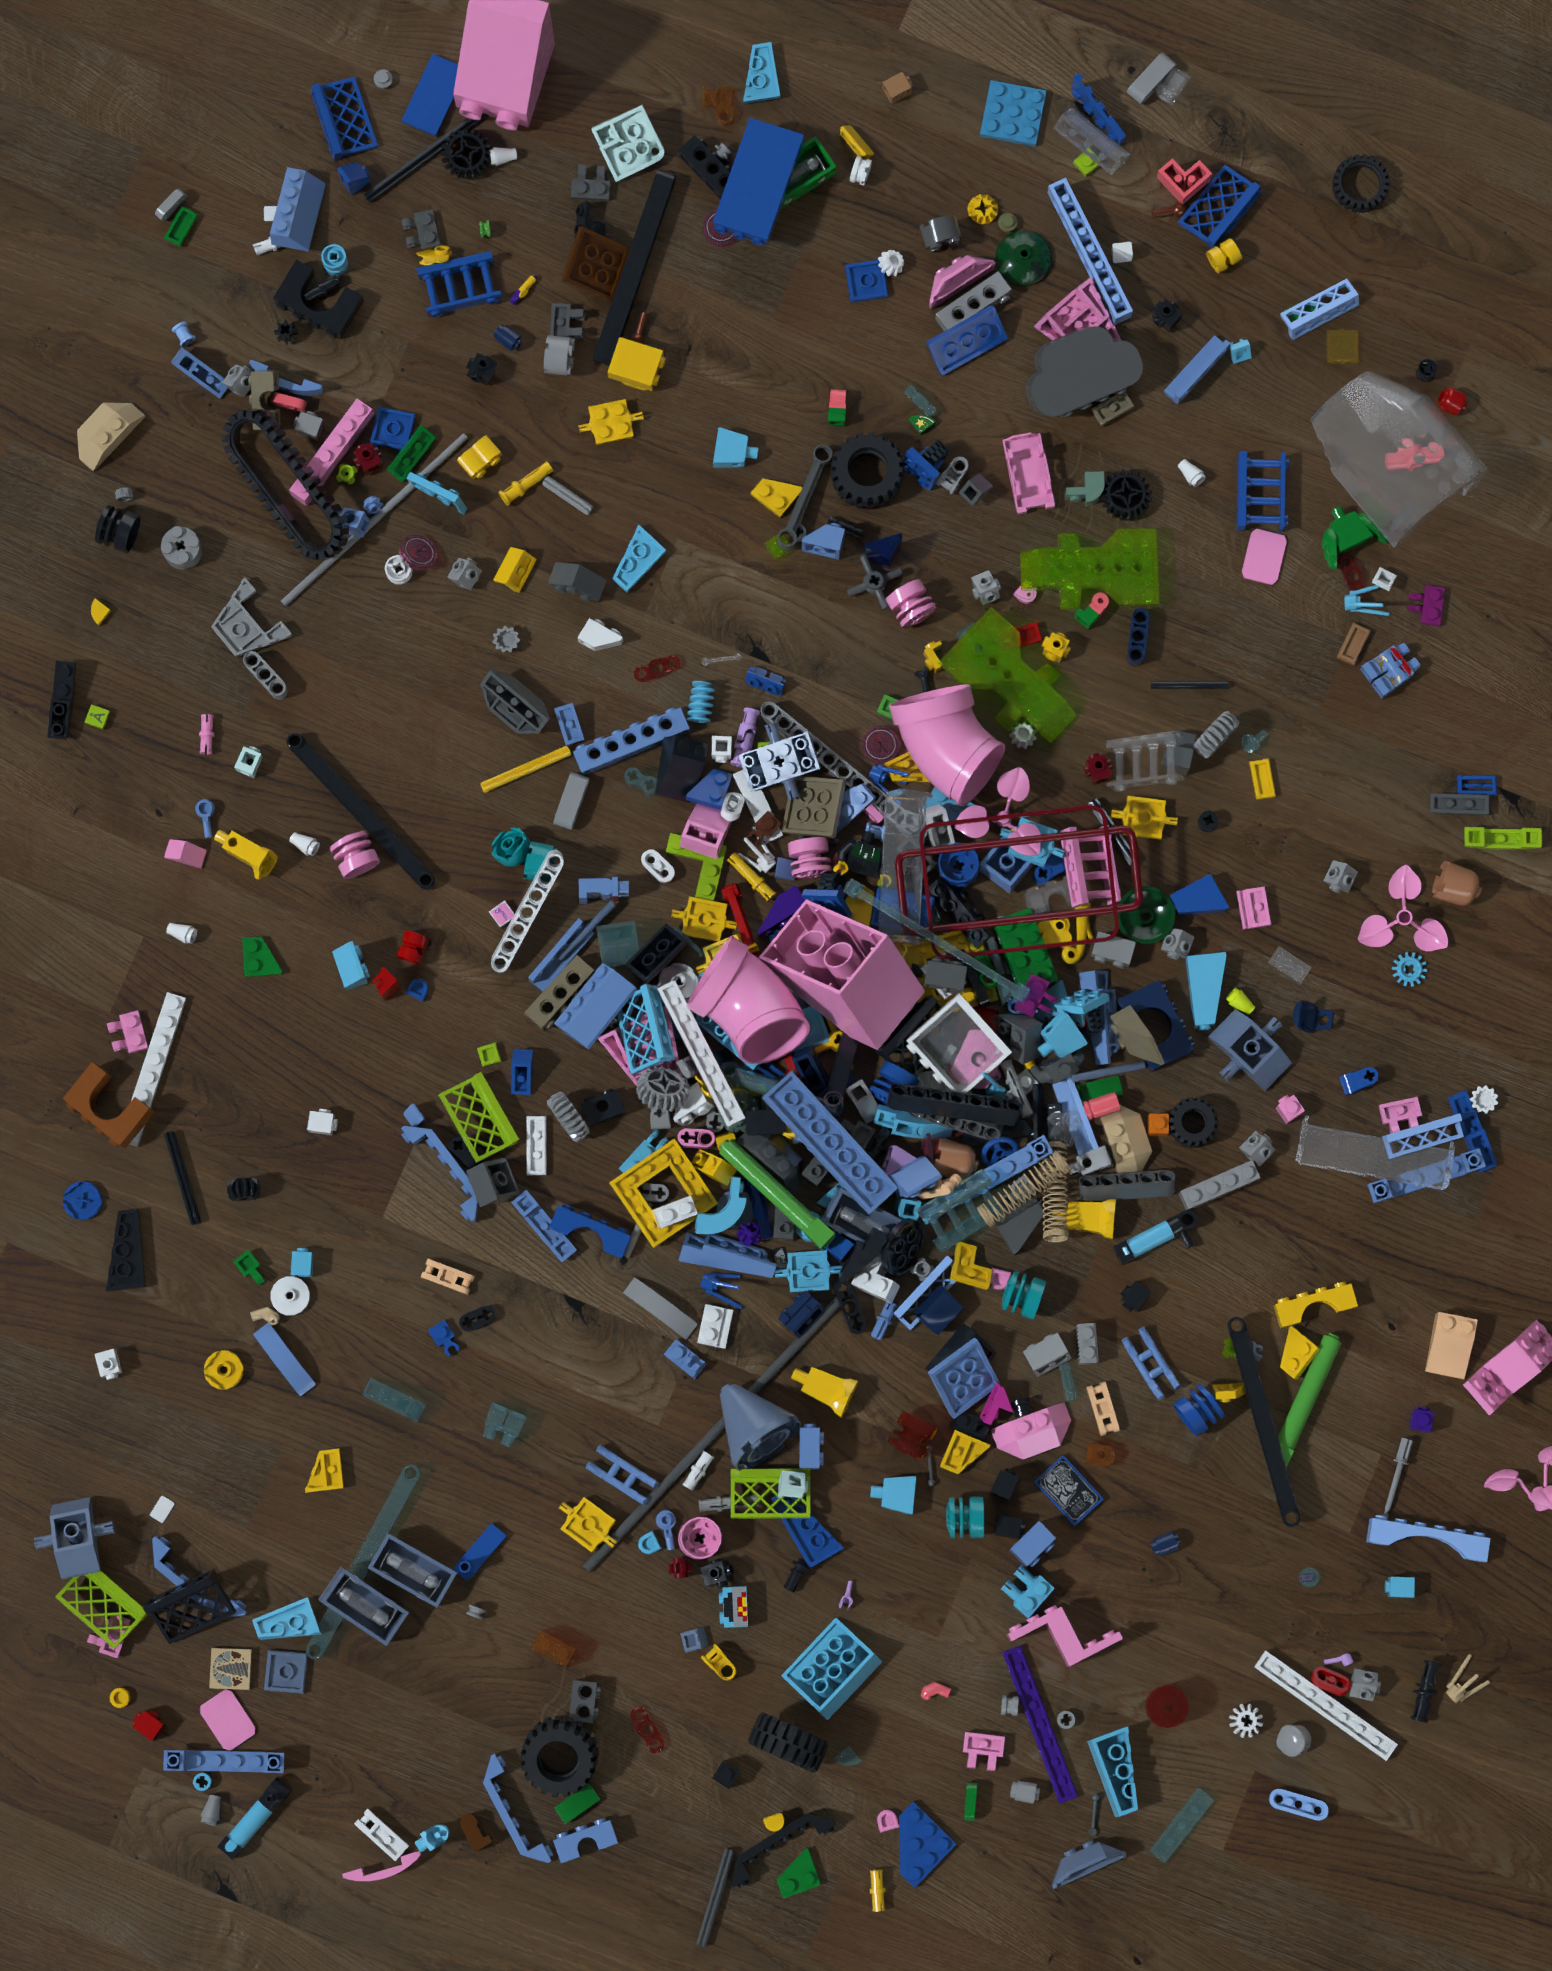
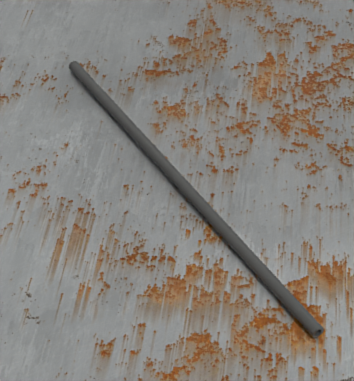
(709, 1438)

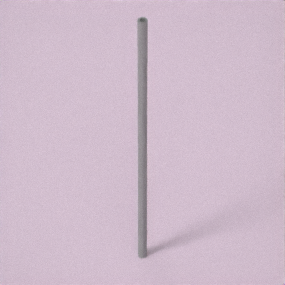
(374, 519)

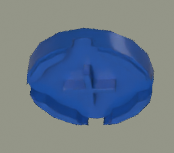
(82, 1200)

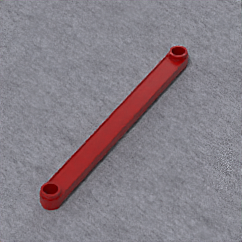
(732, 895)

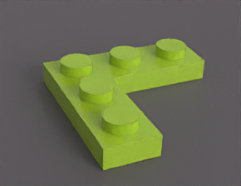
(710, 869)

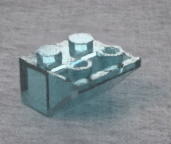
(617, 942)

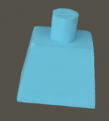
(732, 449)
(1061, 1036)
(896, 1494)

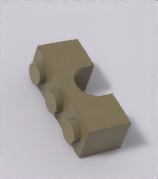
(262, 382)

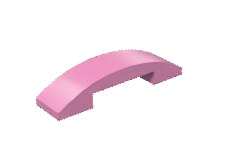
(359, 1874)

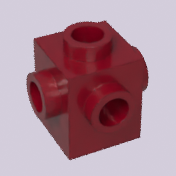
(367, 458)
(1098, 775)

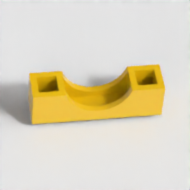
(1339, 1298)

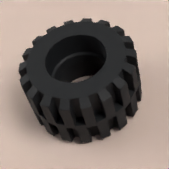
(1200, 1107)

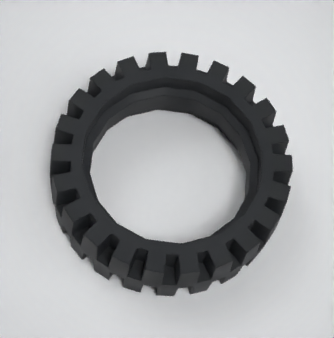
(1361, 161)

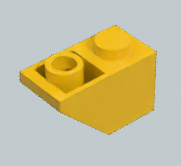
(713, 1167)

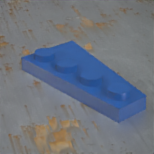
(1097, 109)
(808, 1534)

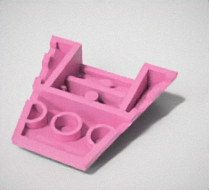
(1075, 311)
(614, 1044)

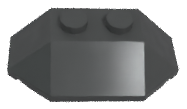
(514, 703)
(775, 1157)

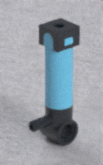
(1156, 1236)
(255, 1818)

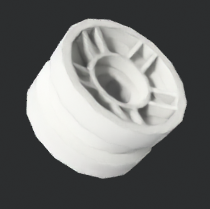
(860, 170)
(400, 577)

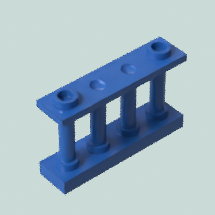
(464, 266)
(1245, 482)

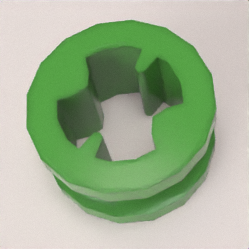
(485, 229)

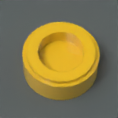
(120, 1697)

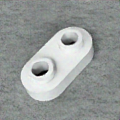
(732, 806)
(658, 866)

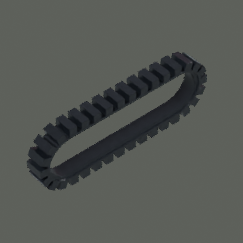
(303, 474)

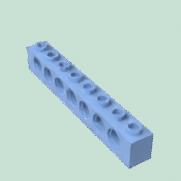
(1089, 251)

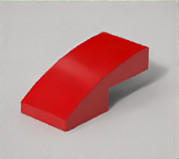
(1029, 634)

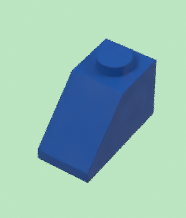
(353, 177)
(521, 1071)
(839, 1247)

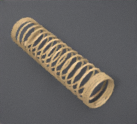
(1061, 1165)
(1055, 1231)

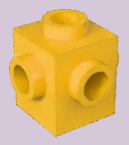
(1053, 653)

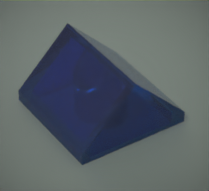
(884, 550)

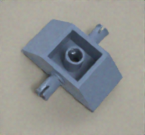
(764, 764)
(1263, 1065)
(75, 1553)

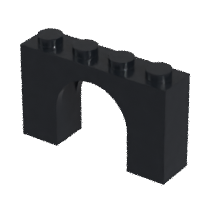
(333, 321)

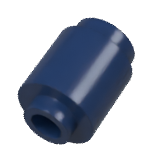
(508, 337)
(1165, 1544)

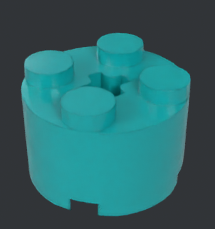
(535, 859)

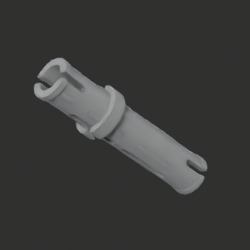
(1008, 1068)
(724, 1503)

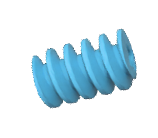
(700, 702)

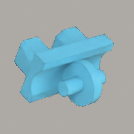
(433, 1837)

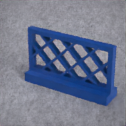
(329, 126)
(1234, 213)

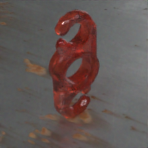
(1351, 568)
(663, 661)
(648, 1739)

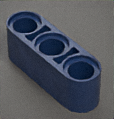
(1141, 628)

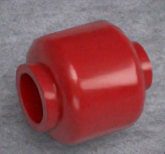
(1452, 401)

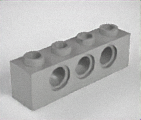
(994, 284)

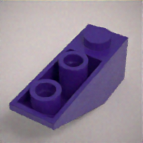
(781, 911)

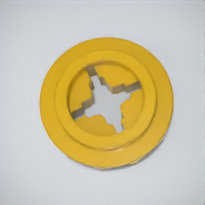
(977, 215)

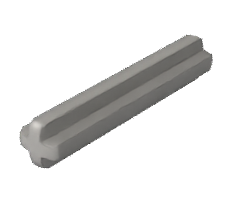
(567, 495)

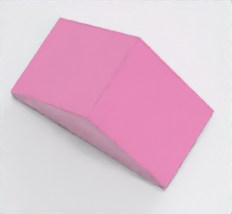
(185, 853)

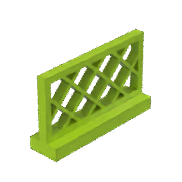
(494, 1113)
(765, 1476)
(116, 1594)

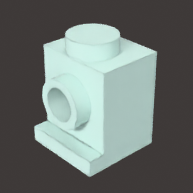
(246, 754)
(792, 1484)

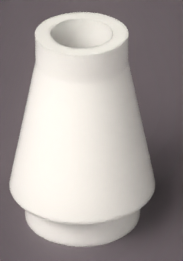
(502, 155)
(1192, 474)
(306, 844)
(184, 933)

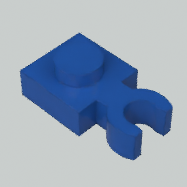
(442, 1335)

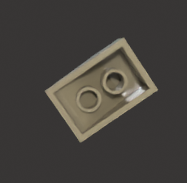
(1135, 1036)

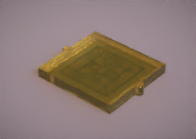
(1342, 346)

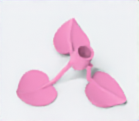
(1015, 786)
(1377, 933)
(1507, 1479)

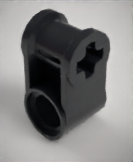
(464, 1155)

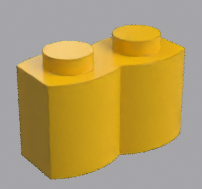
(479, 457)

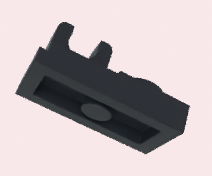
(971, 1426)

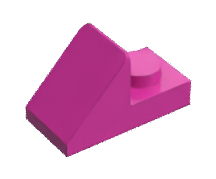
(996, 1399)

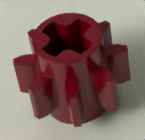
(680, 1567)

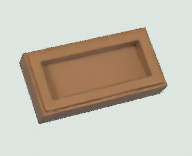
(1353, 644)

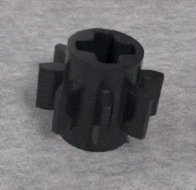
(287, 327)

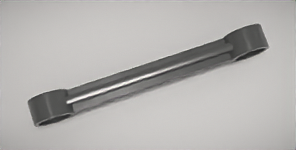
(804, 497)

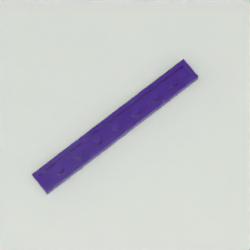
(1039, 1724)

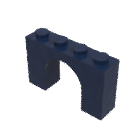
(1155, 998)

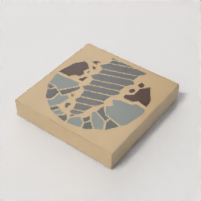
(230, 1668)

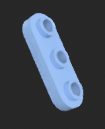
(1307, 1808)

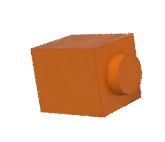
(1157, 1124)

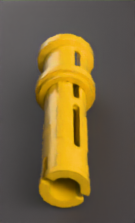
(518, 488)

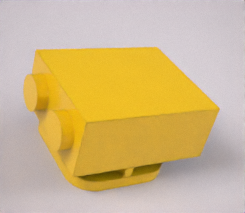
(636, 364)

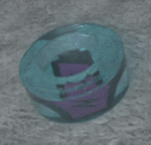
(1308, 1577)

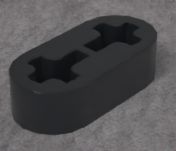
(475, 1314)

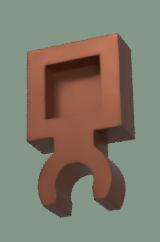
(766, 825)

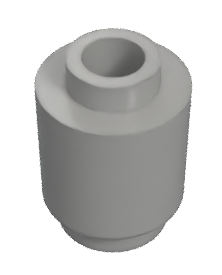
(1024, 1791)

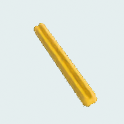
(525, 769)

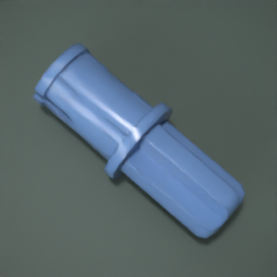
(883, 1320)

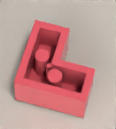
(1181, 183)

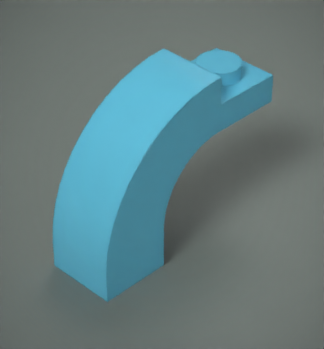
(726, 1217)

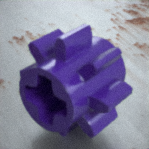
(748, 1233)

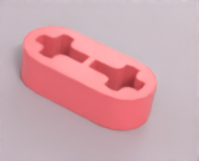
(288, 402)

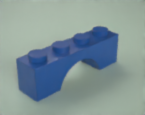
(613, 1240)

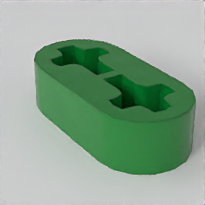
(970, 1801)

